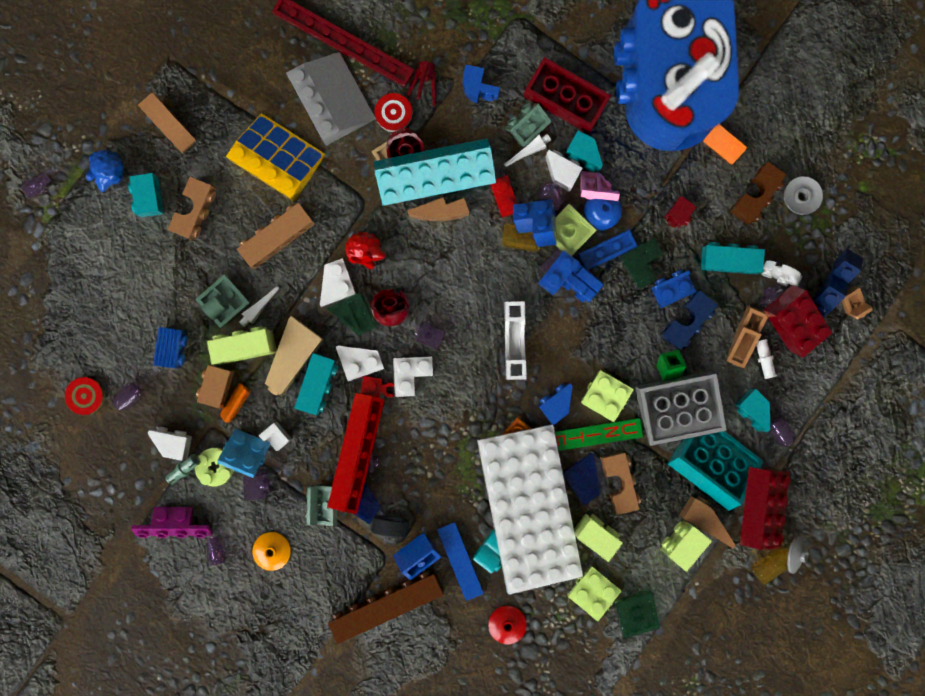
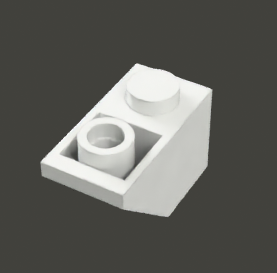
(562, 170)
(171, 444)

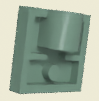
(223, 301)

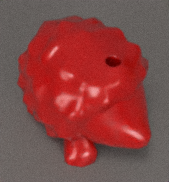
(364, 249)

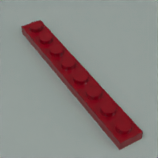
(343, 41)

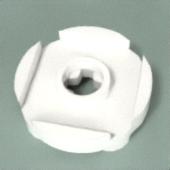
(784, 274)

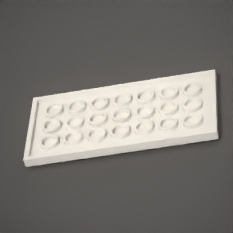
(530, 508)

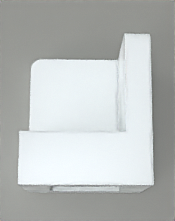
(276, 436)

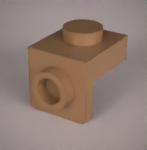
(855, 304)

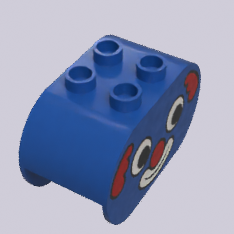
(658, 51)

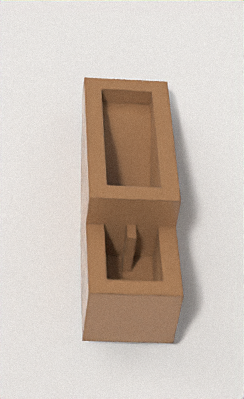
(167, 122)
(440, 211)
(746, 336)

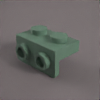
(317, 504)

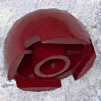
(404, 142)
(390, 307)

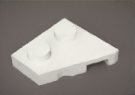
(336, 283)
(359, 361)

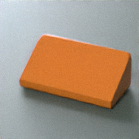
(724, 144)
(235, 403)

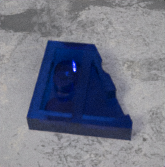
(583, 479)

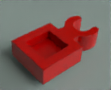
(373, 387)

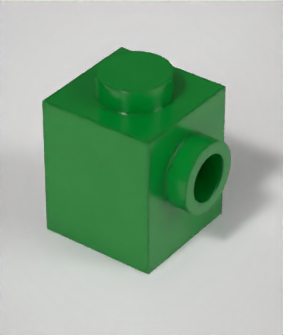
(671, 365)

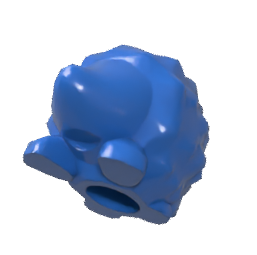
(105, 168)

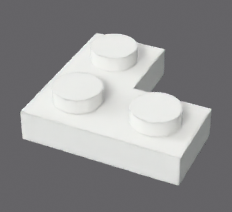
(406, 369)

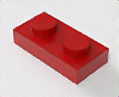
(504, 196)

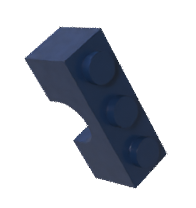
(700, 309)

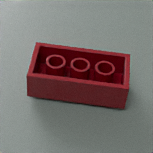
(566, 95)
(765, 508)

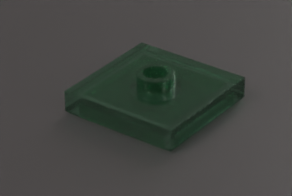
(637, 614)

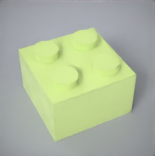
(600, 539)
(685, 545)

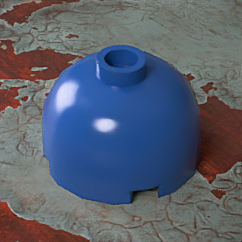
(602, 213)

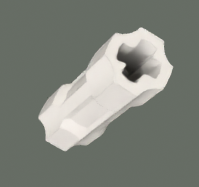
(690, 81)

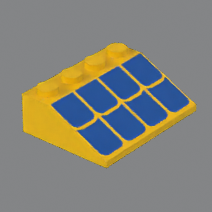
(276, 156)

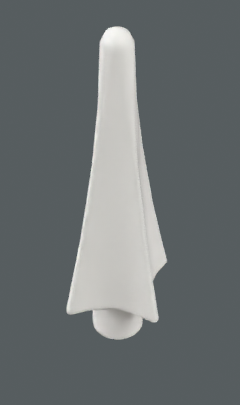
(534, 146)
(253, 312)

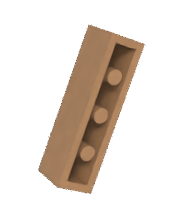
(275, 236)

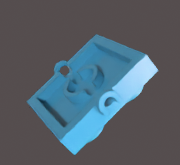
(243, 453)

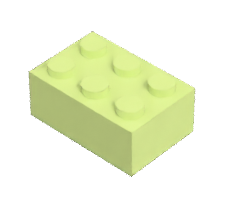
(241, 345)

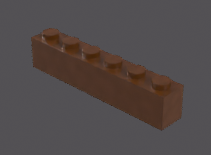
(385, 606)

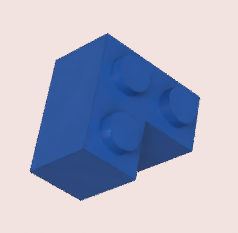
(536, 218)

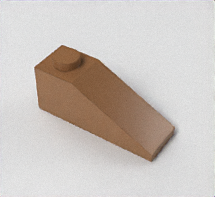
(704, 517)

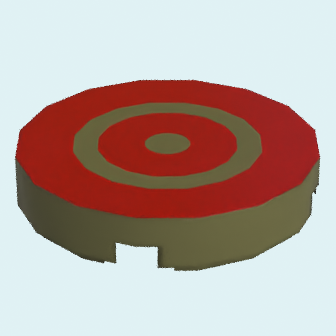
(84, 395)

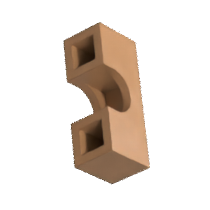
(189, 224)
(625, 498)

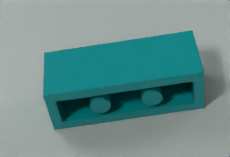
(732, 258)
(316, 384)

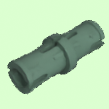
(182, 469)

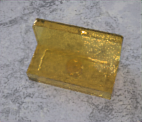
(520, 241)
(771, 566)

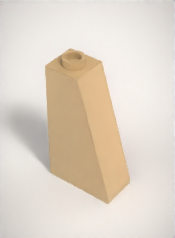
(292, 355)

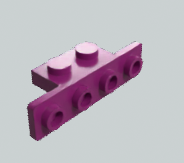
(172, 522)

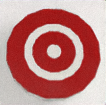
(393, 112)

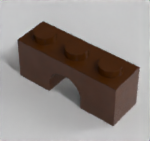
(768, 181)

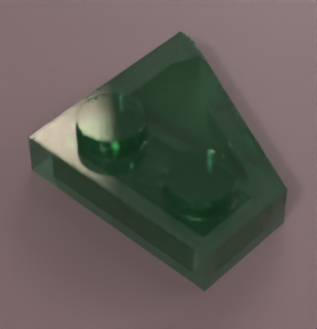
(355, 314)

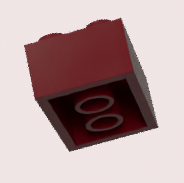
(797, 321)

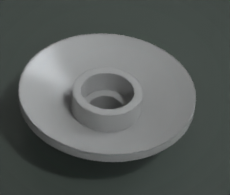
(811, 194)
(796, 554)

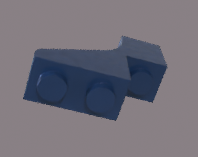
(835, 287)

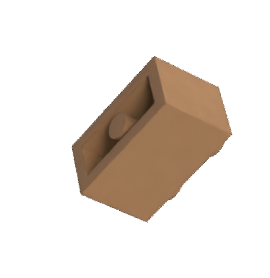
(214, 386)

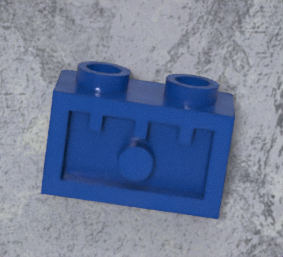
(673, 289)

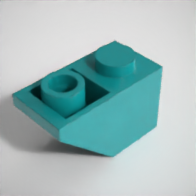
(585, 151)
(756, 409)

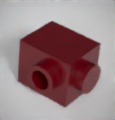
(680, 213)

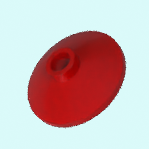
(507, 615)

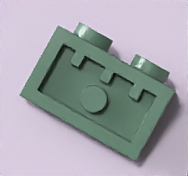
(528, 123)

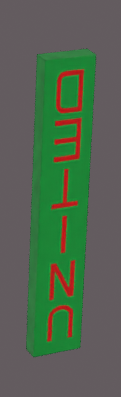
(598, 434)

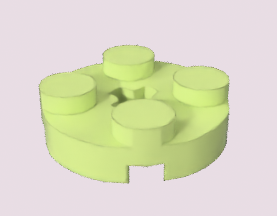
(208, 476)

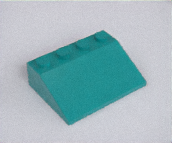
(716, 466)

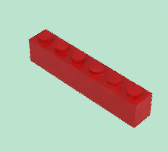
(355, 453)

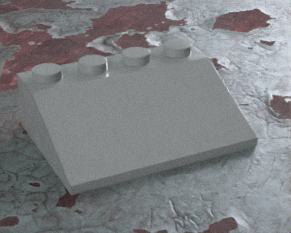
(331, 97)
(681, 407)

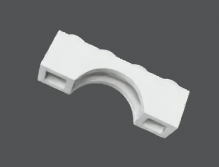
(514, 340)

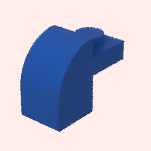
(473, 85)

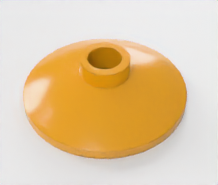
(279, 546)

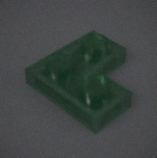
(637, 260)

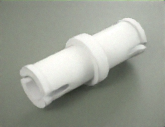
(765, 359)

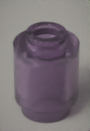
(126, 397)
(782, 432)

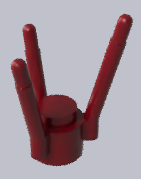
(424, 72)

